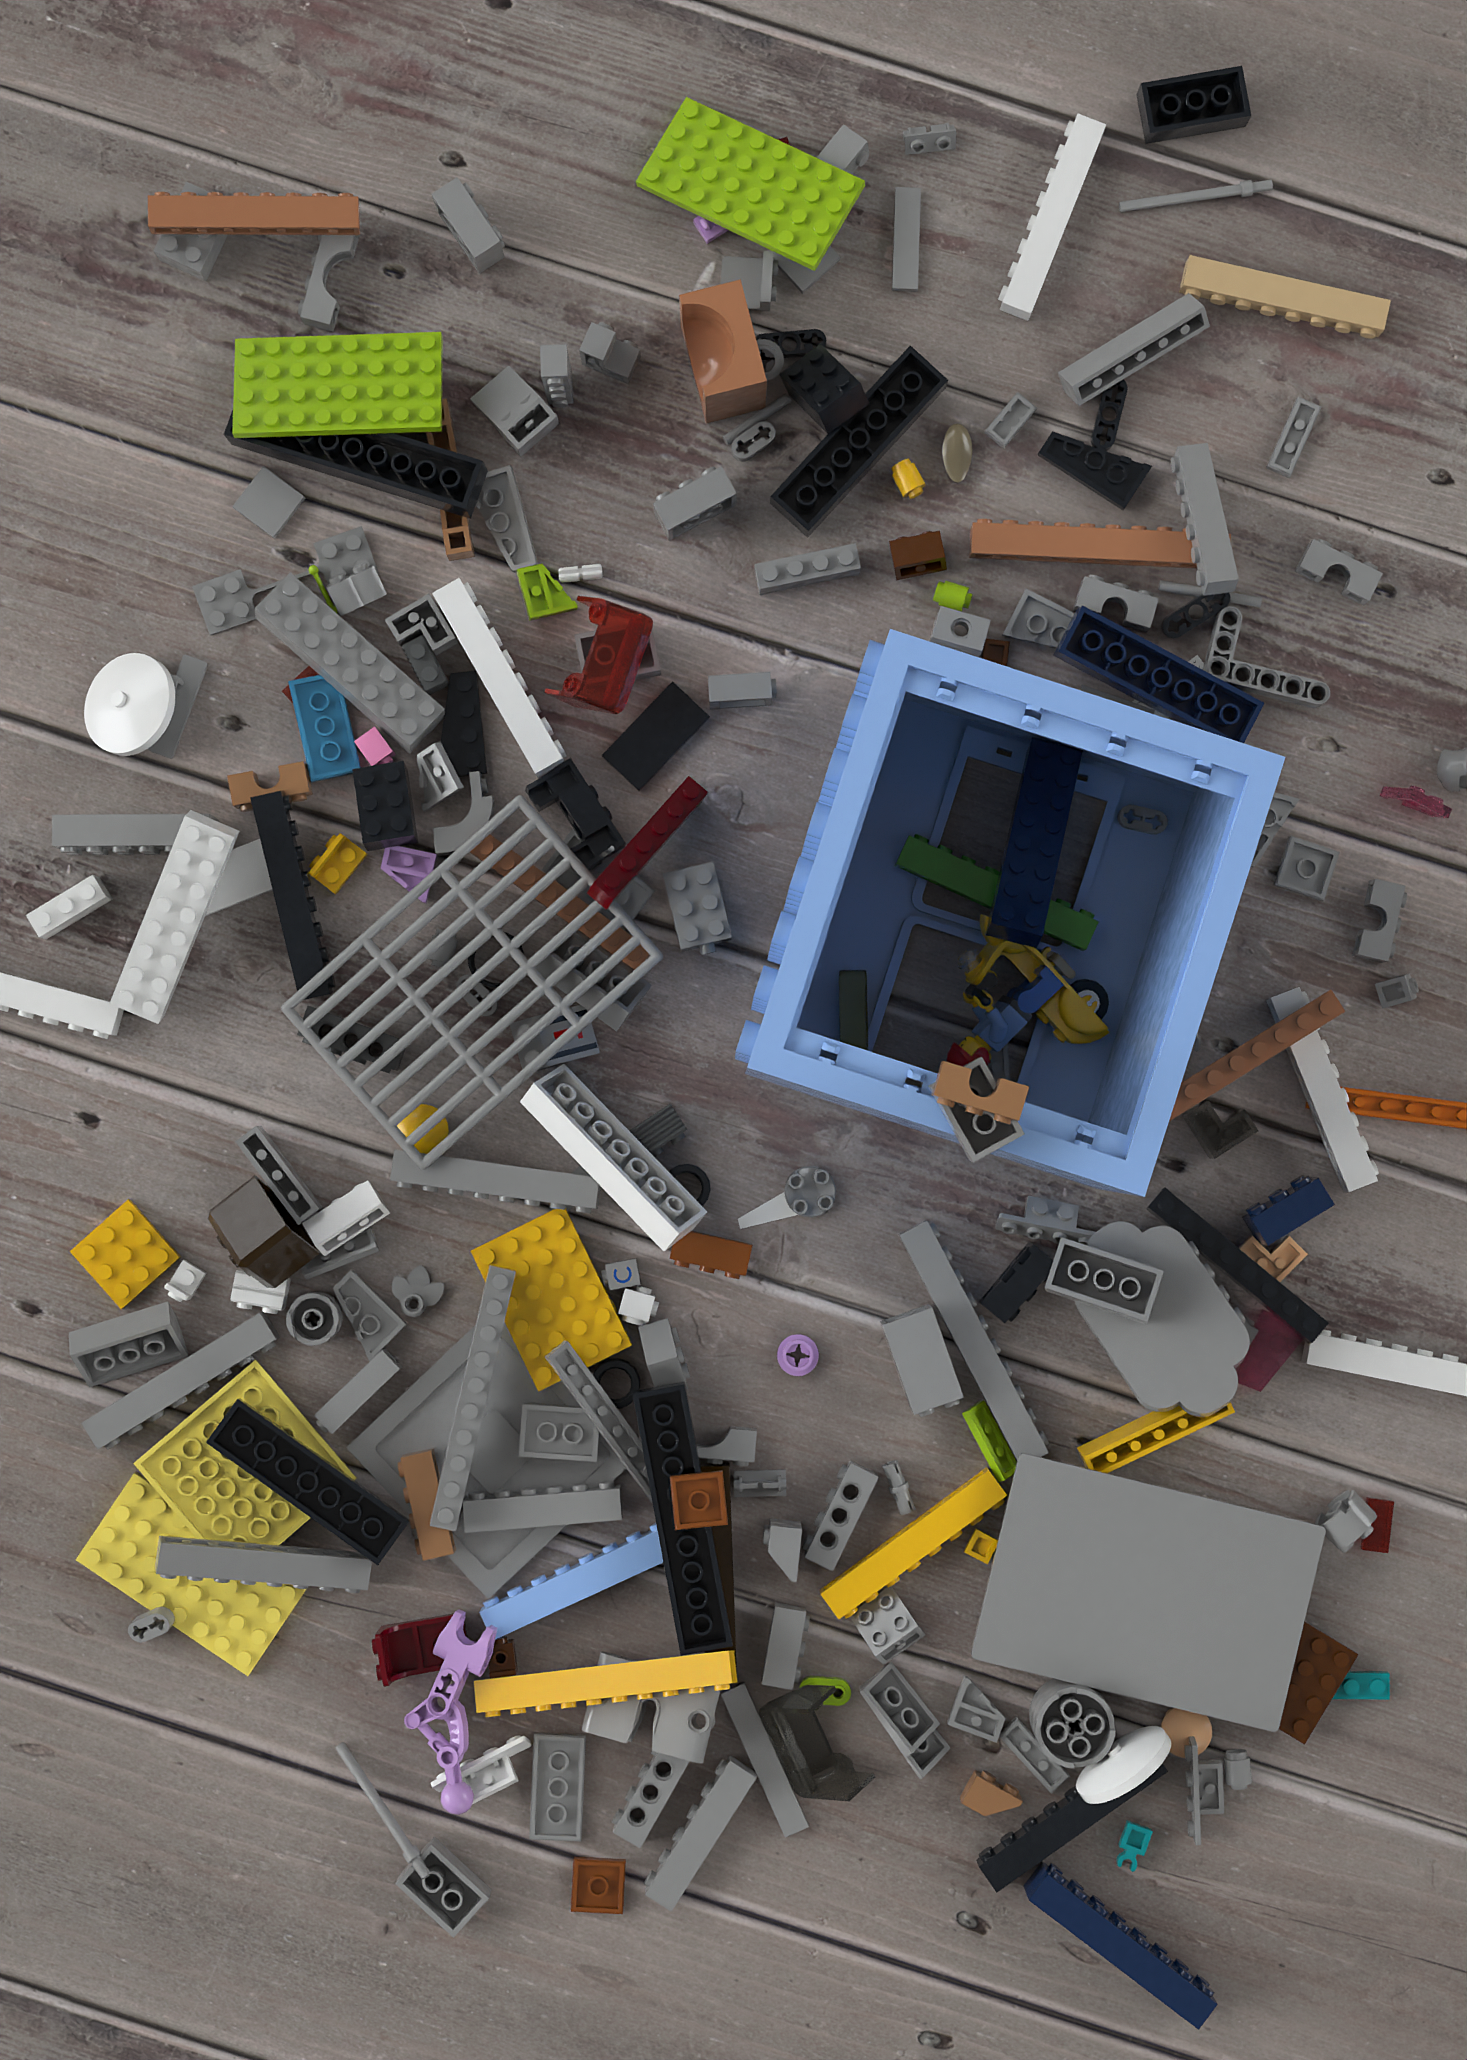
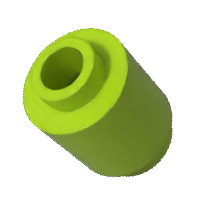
(952, 595)

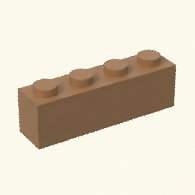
(422, 1484)

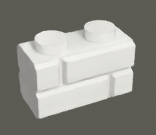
(250, 1292)

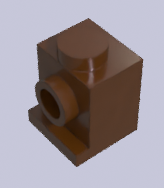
(506, 1667)

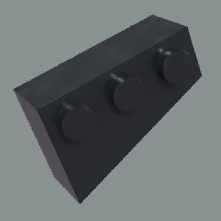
(1017, 1283)

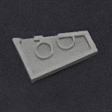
(1278, 812)
(369, 1314)

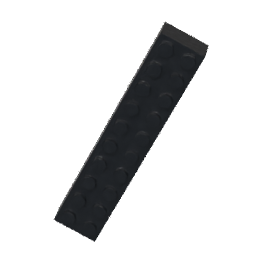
(382, 463)
(686, 1553)

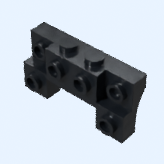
(582, 809)

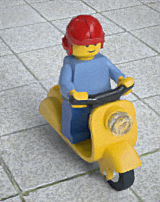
(1070, 1009)

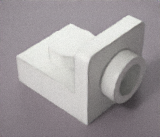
(185, 1281)

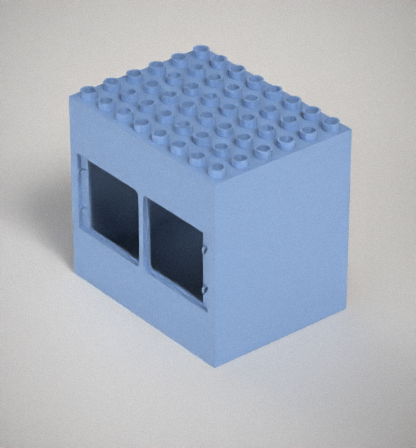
(1158, 900)

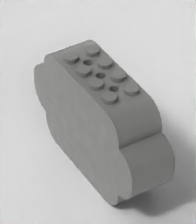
(1192, 1333)

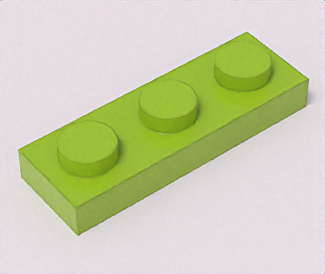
(990, 1440)

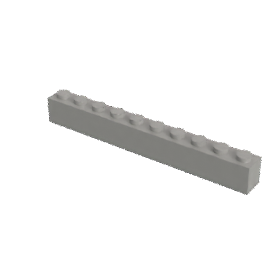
(972, 1341)
(472, 1398)

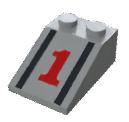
(579, 1047)

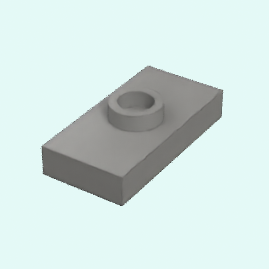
(1010, 420)

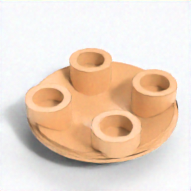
(1184, 1724)

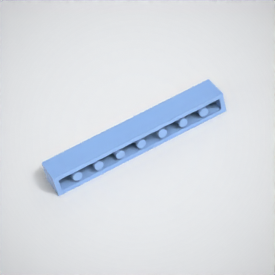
(573, 1582)

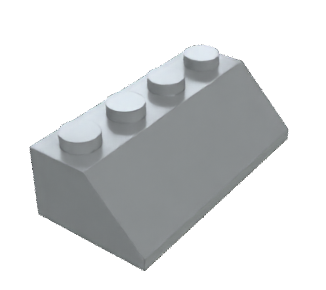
(617, 1012)
(127, 1344)

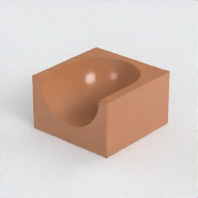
(723, 351)

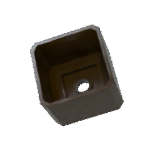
(261, 1234)

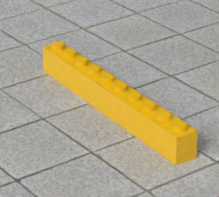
(605, 1681)

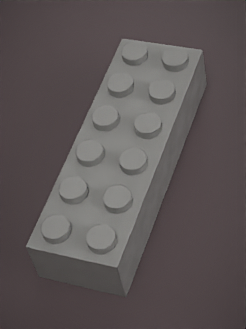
(116, 833)

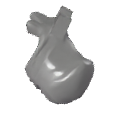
(1453, 769)

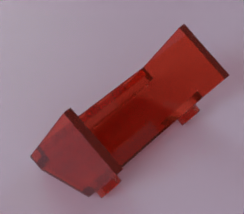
(611, 658)

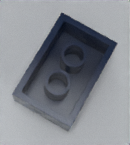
(1287, 1209)

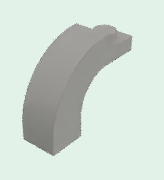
(450, 838)

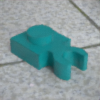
(1133, 1841)

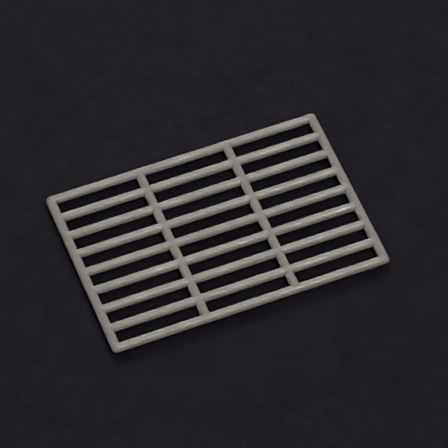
(432, 1016)

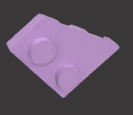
(408, 867)

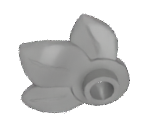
(417, 1287)

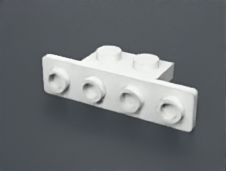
(490, 1771)

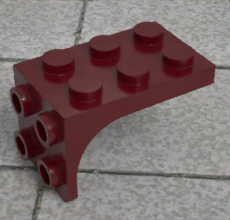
(408, 1648)

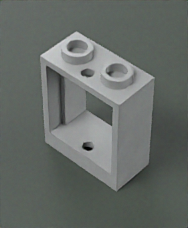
(741, 690)

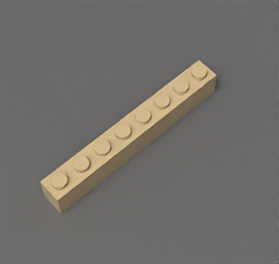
(1285, 297)

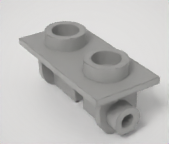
(939, 139)
(759, 1483)

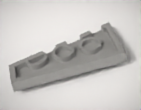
(506, 518)
(1038, 620)

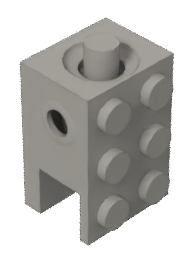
(697, 908)

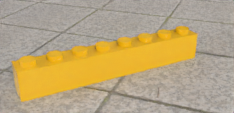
(913, 1543)

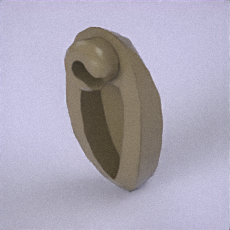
(957, 452)

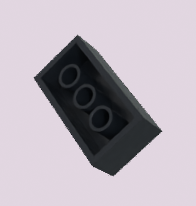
(1193, 104)

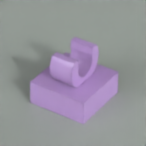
(708, 229)

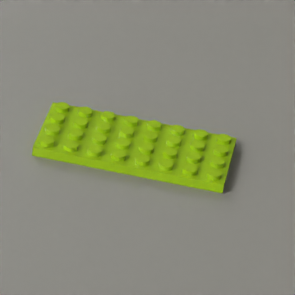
(750, 183)
(338, 385)

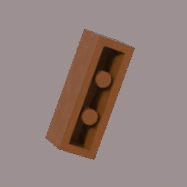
(712, 1253)

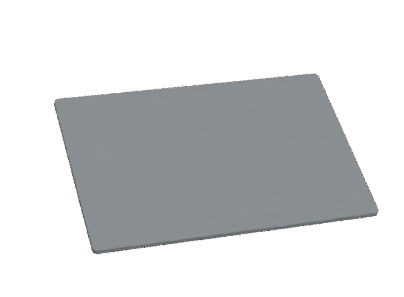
(1148, 1592)

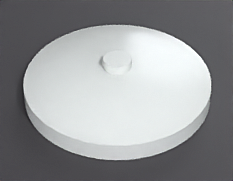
(129, 704)
(1125, 1765)

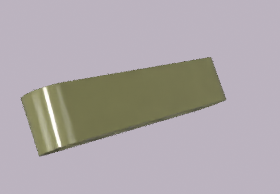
(853, 1008)

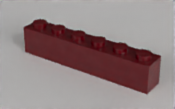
(647, 842)

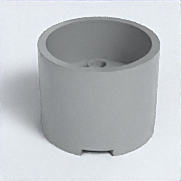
(1062, 1702)

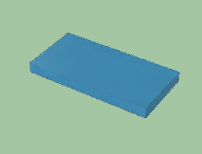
(324, 728)

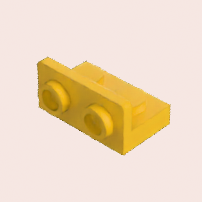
(337, 862)

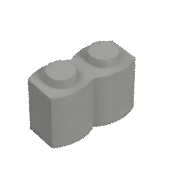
(356, 589)

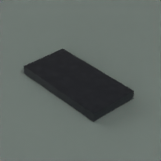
(655, 736)

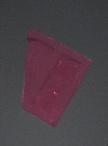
(1417, 800)

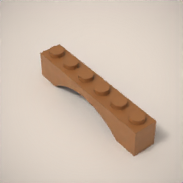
(454, 527)

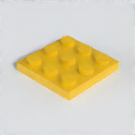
(125, 1254)

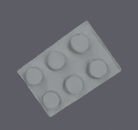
(557, 1433)

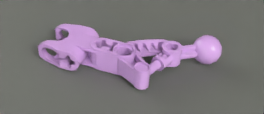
(459, 1658)

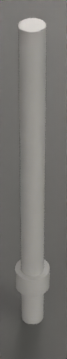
(1245, 189)
(411, 1852)

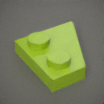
(542, 593)

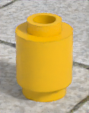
(908, 478)

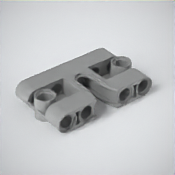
(674, 1721)

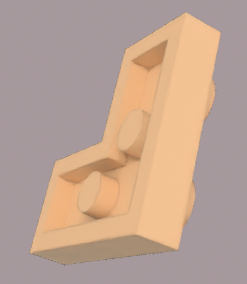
(1279, 1261)

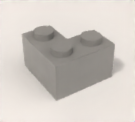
(607, 354)
(419, 619)
(662, 1354)

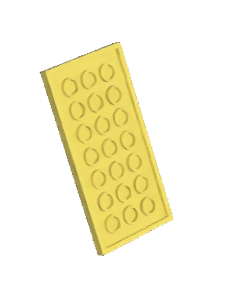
(223, 1617)

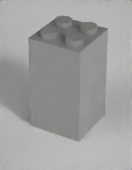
(922, 1360)

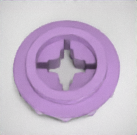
(788, 1362)

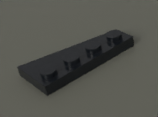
(1102, 472)
(462, 725)

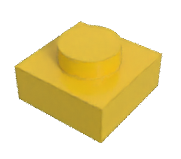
(981, 1546)

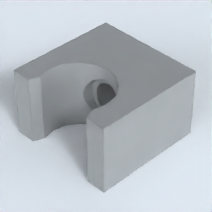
(944, 634)

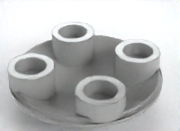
(810, 1191)

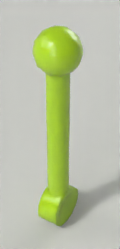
(313, 570)

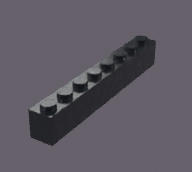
(291, 889)
(1238, 1266)
(1048, 1833)

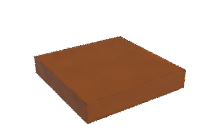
(698, 1500)
(598, 1885)

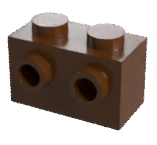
(918, 555)

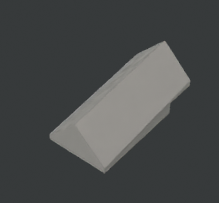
(905, 1718)

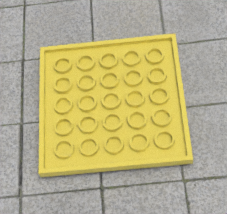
(213, 1492)

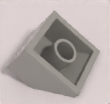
(783, 1544)

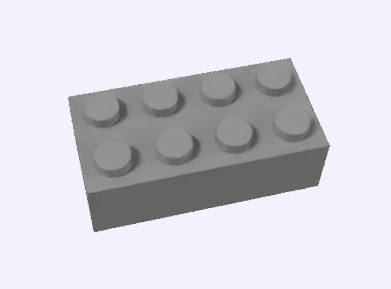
(1104, 1280)

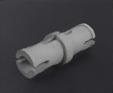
(898, 1487)

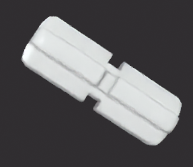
(587, 572)

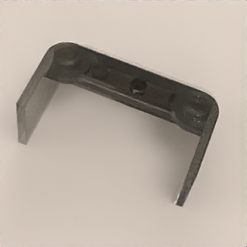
(805, 1750)

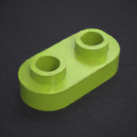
(839, 1683)

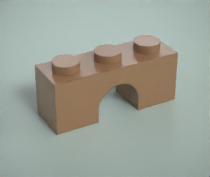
(293, 780)
(953, 1087)

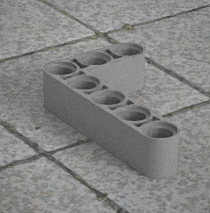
(1254, 672)

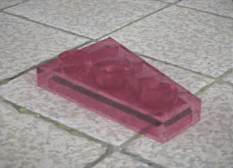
(1267, 1351)

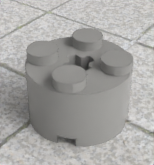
(307, 1331)
(1347, 1520)

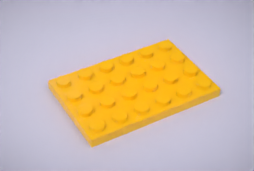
(553, 1295)

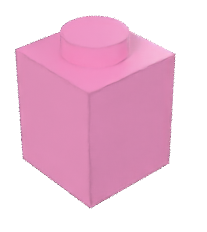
(375, 747)

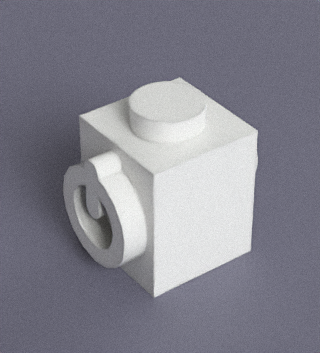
(638, 1305)

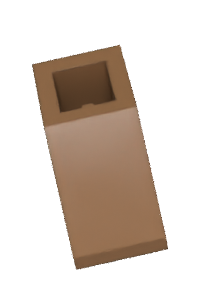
(988, 1796)

